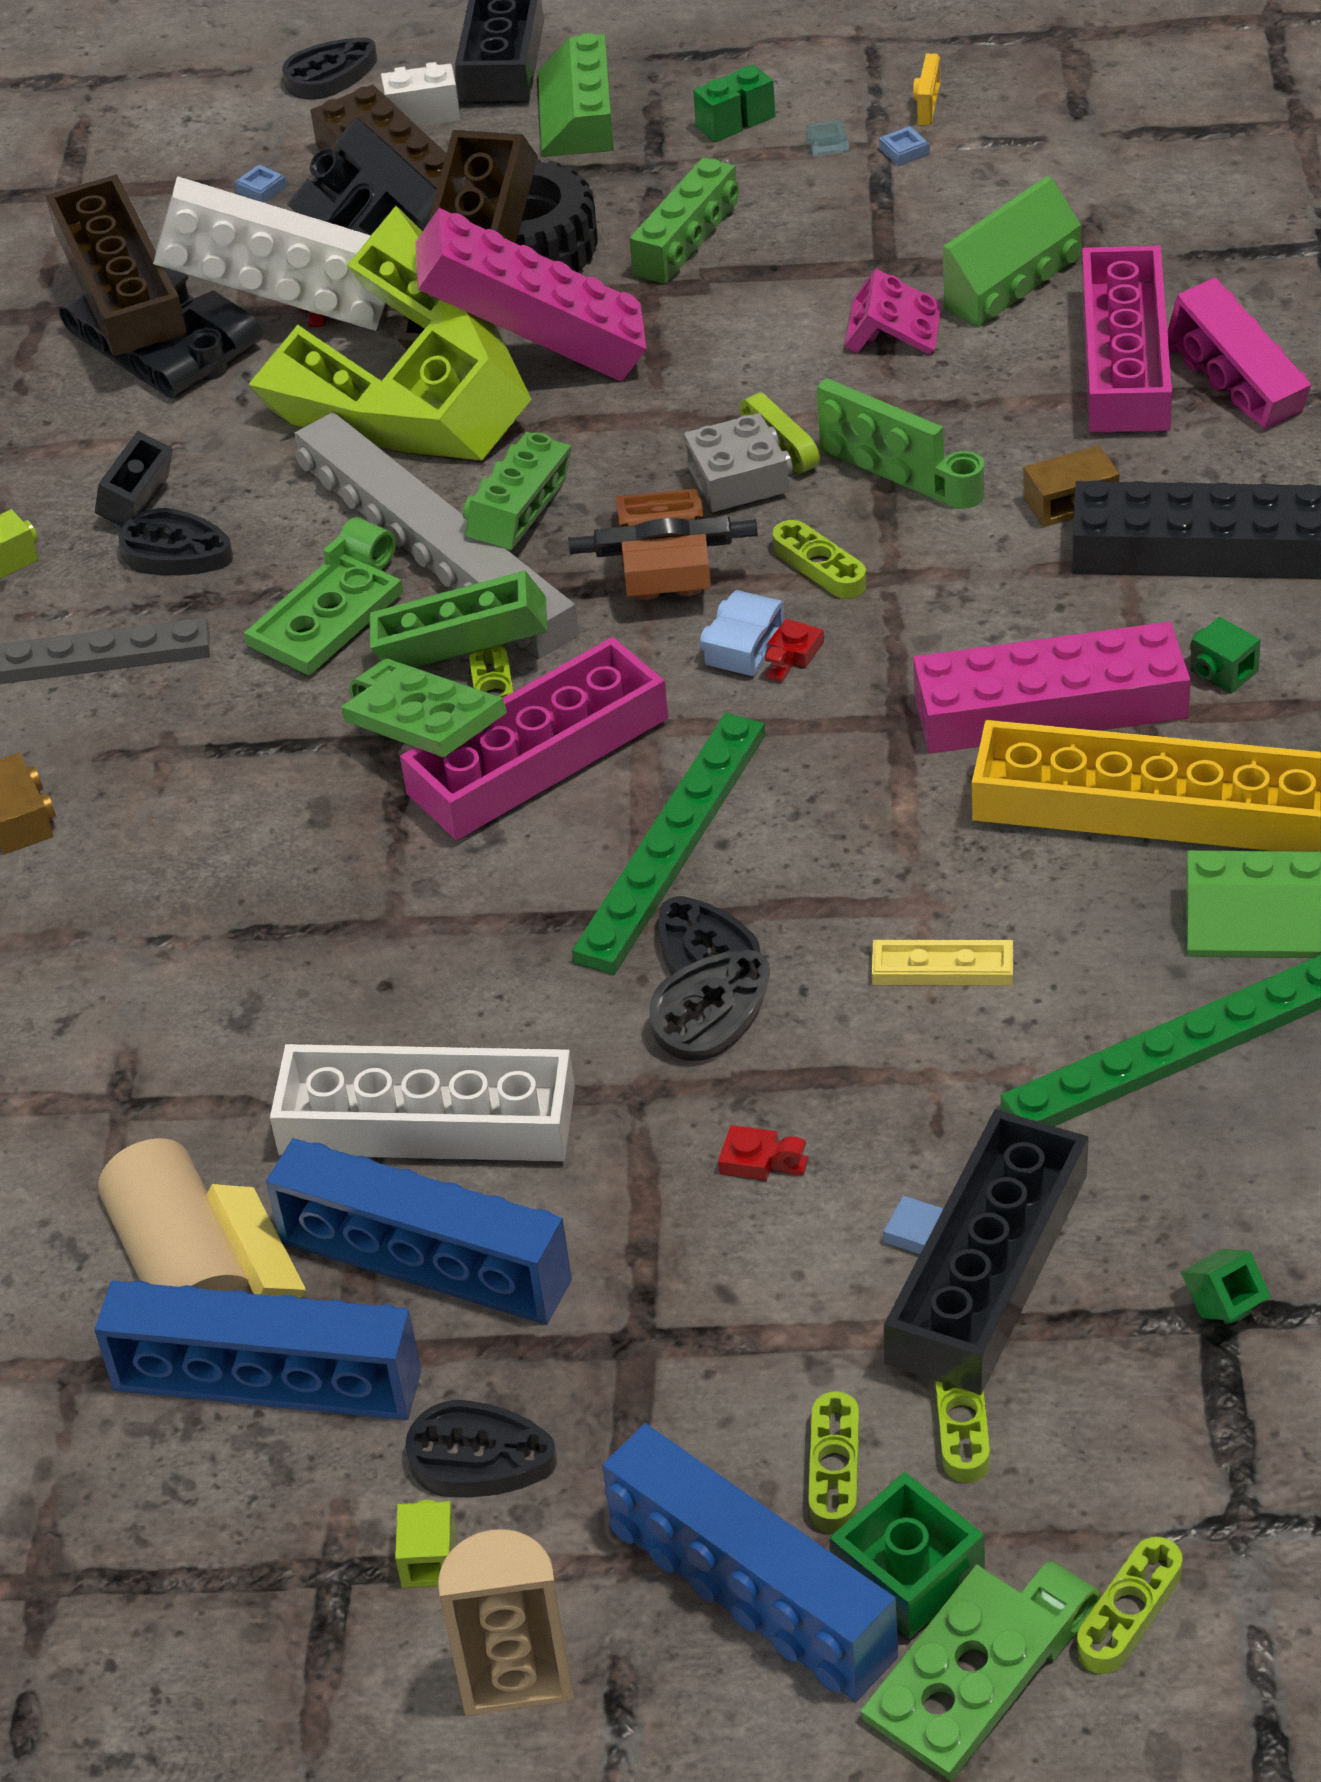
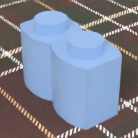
(741, 632)

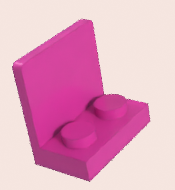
(895, 309)

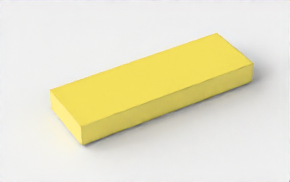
(942, 962)
(255, 1241)

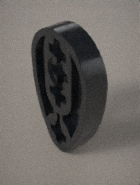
(328, 67)
(173, 543)
(706, 928)
(720, 1025)
(477, 1424)

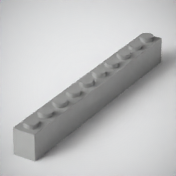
(420, 520)

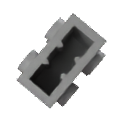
(737, 462)

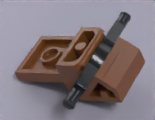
(663, 542)

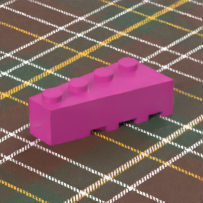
(1236, 354)

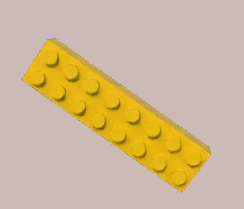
(1148, 787)

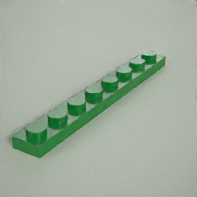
(668, 844)
(1169, 1047)

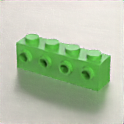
(683, 220)
(517, 490)
(459, 621)

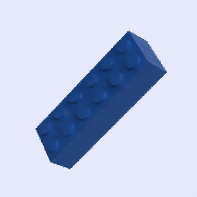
(420, 1230)
(259, 1349)
(751, 1563)

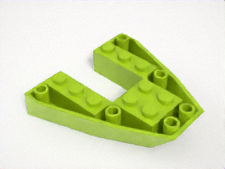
(442, 398)

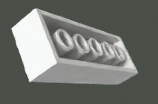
(265, 252)
(426, 1101)

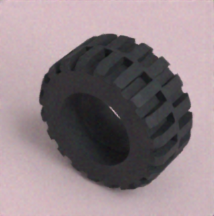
(559, 216)

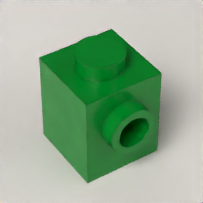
(1225, 654)
(1226, 1285)

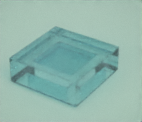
(827, 138)

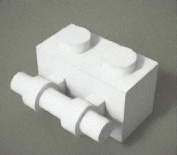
(424, 93)

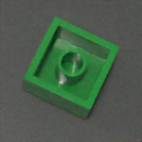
(910, 1549)

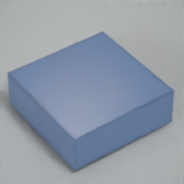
(904, 146)
(260, 184)
(911, 1224)

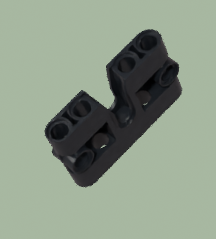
(363, 184)
(214, 336)

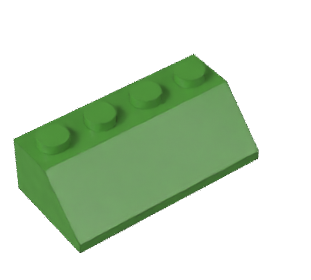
(576, 98)
(1010, 253)
(1253, 904)

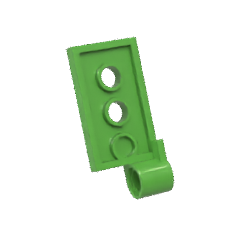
(911, 455)
(346, 583)
(419, 707)
(985, 1616)

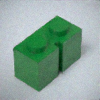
(722, 100)

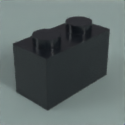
(133, 479)

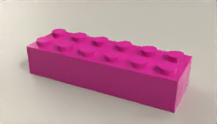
(529, 294)
(1126, 339)
(1058, 681)
(543, 738)

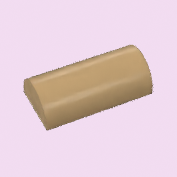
(168, 1219)
(504, 1623)

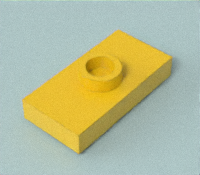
(927, 89)

